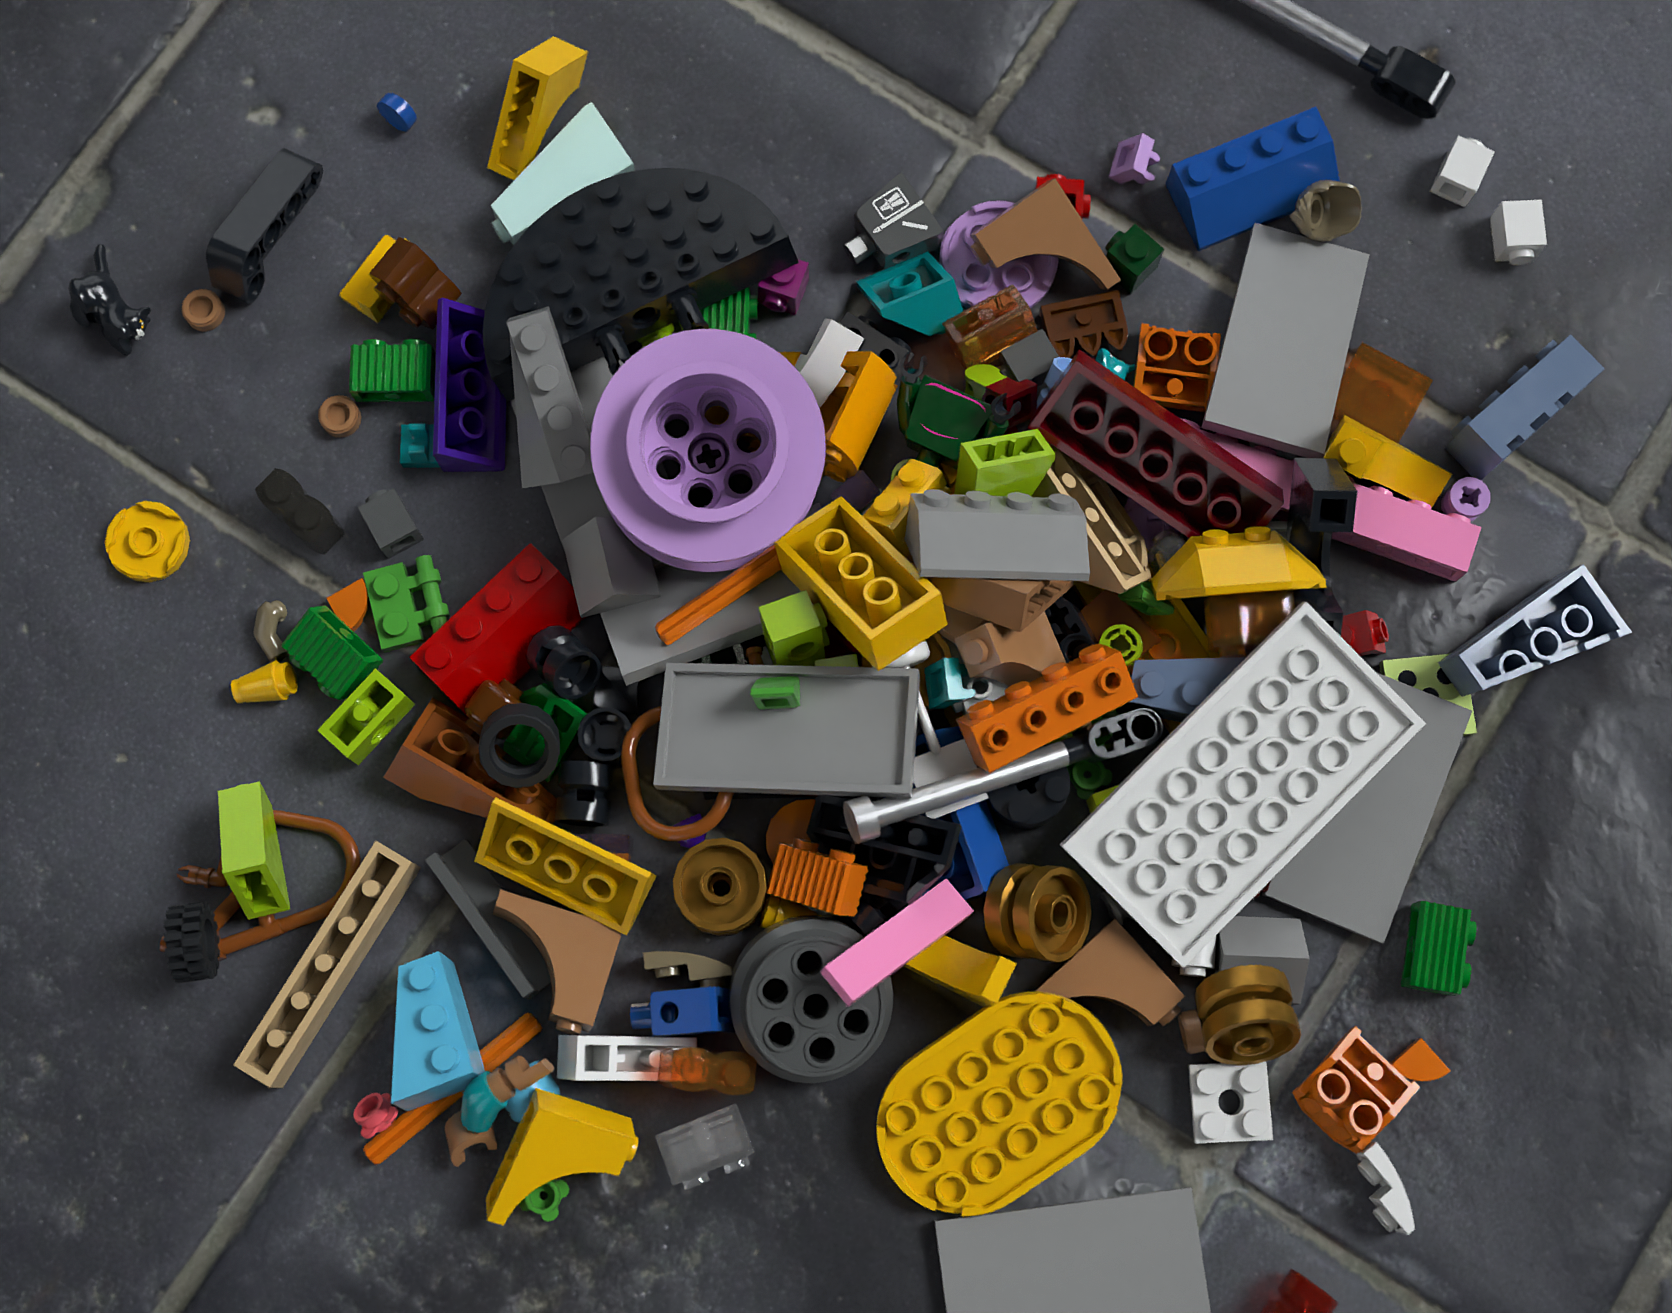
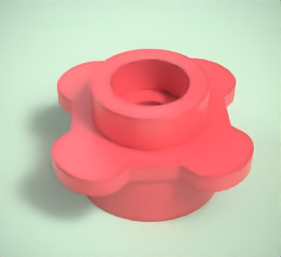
(374, 1114)

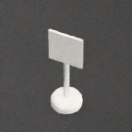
(940, 761)

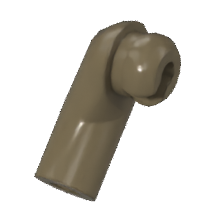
(266, 626)

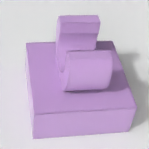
(1132, 160)

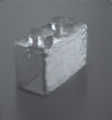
(706, 1145)

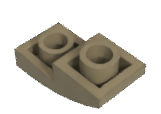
(700, 968)

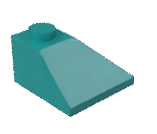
(914, 294)

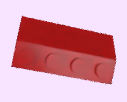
(496, 625)

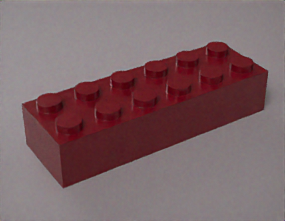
(1152, 453)

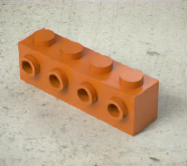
(1046, 707)

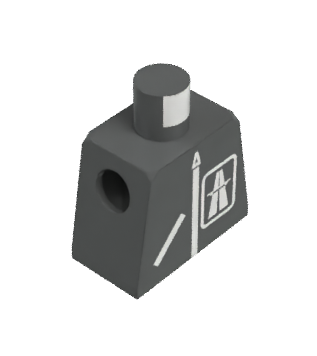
(894, 226)

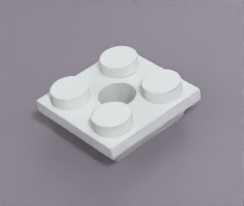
(1252, 1118)

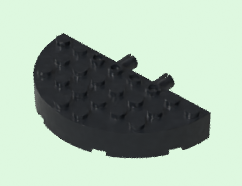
(632, 262)

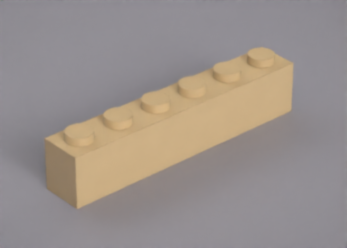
(327, 966)

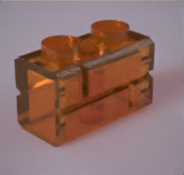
(989, 327)

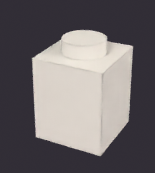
(1462, 170)
(1518, 231)

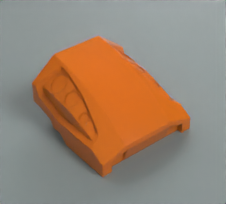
(1176, 375)
(1363, 1093)

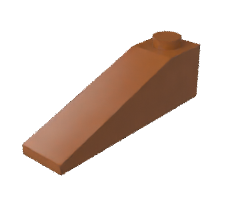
(445, 768)

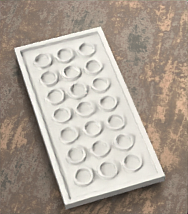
(1243, 784)

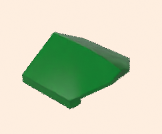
(527, 743)

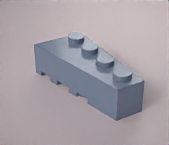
(1524, 407)
(1542, 629)
(1177, 685)

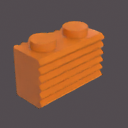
(817, 879)

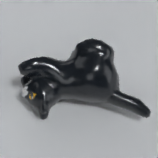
(99, 301)

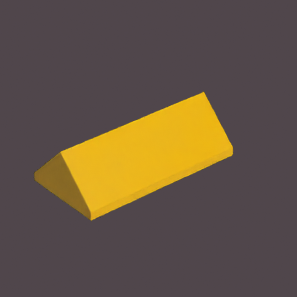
(563, 867)

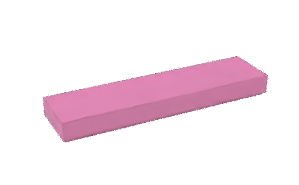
(896, 942)

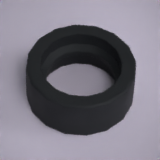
(519, 775)

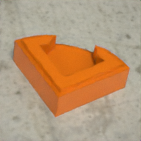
(351, 604)
(1420, 1063)

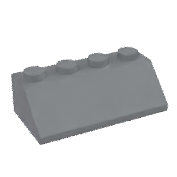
(997, 536)

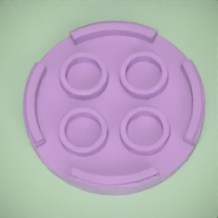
(1029, 274)

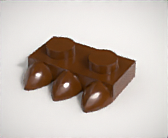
(1085, 322)

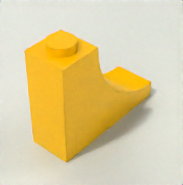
(534, 94)
(1385, 462)
(964, 970)
(556, 1141)

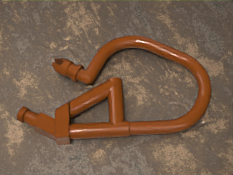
(633, 787)
(268, 925)

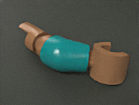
(484, 1100)

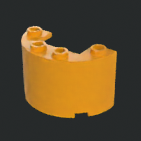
(850, 412)

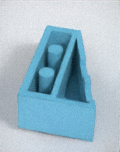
(433, 1034)

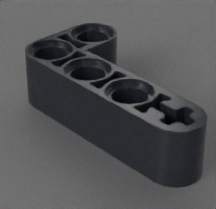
(258, 222)

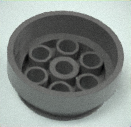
(775, 955)

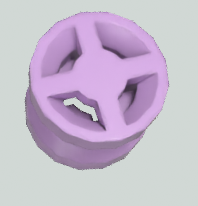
(1456, 503)

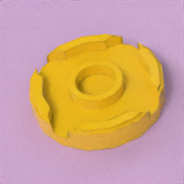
(147, 541)

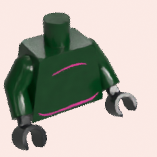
(941, 417)

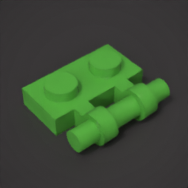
(394, 606)

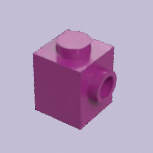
(785, 289)

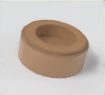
(203, 310)
(339, 416)
(1191, 1031)

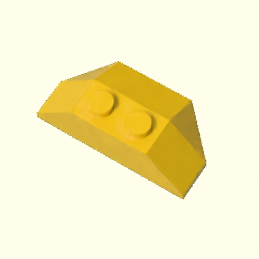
(1235, 565)

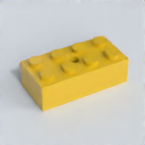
(861, 583)

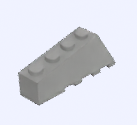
(548, 411)

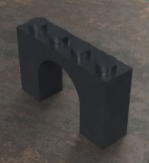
(1320, 504)

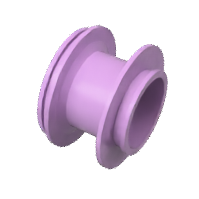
(681, 381)

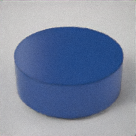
(397, 112)

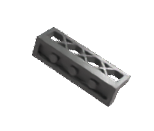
(476, 894)

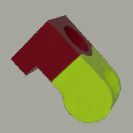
(987, 383)

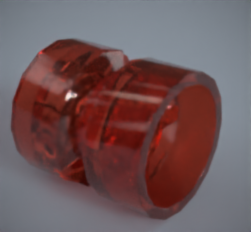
(1300, 1294)

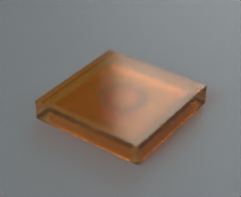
(1380, 392)

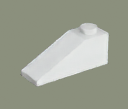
(613, 1056)

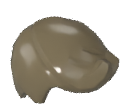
(1327, 210)

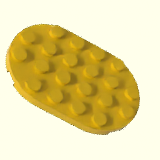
(999, 1103)

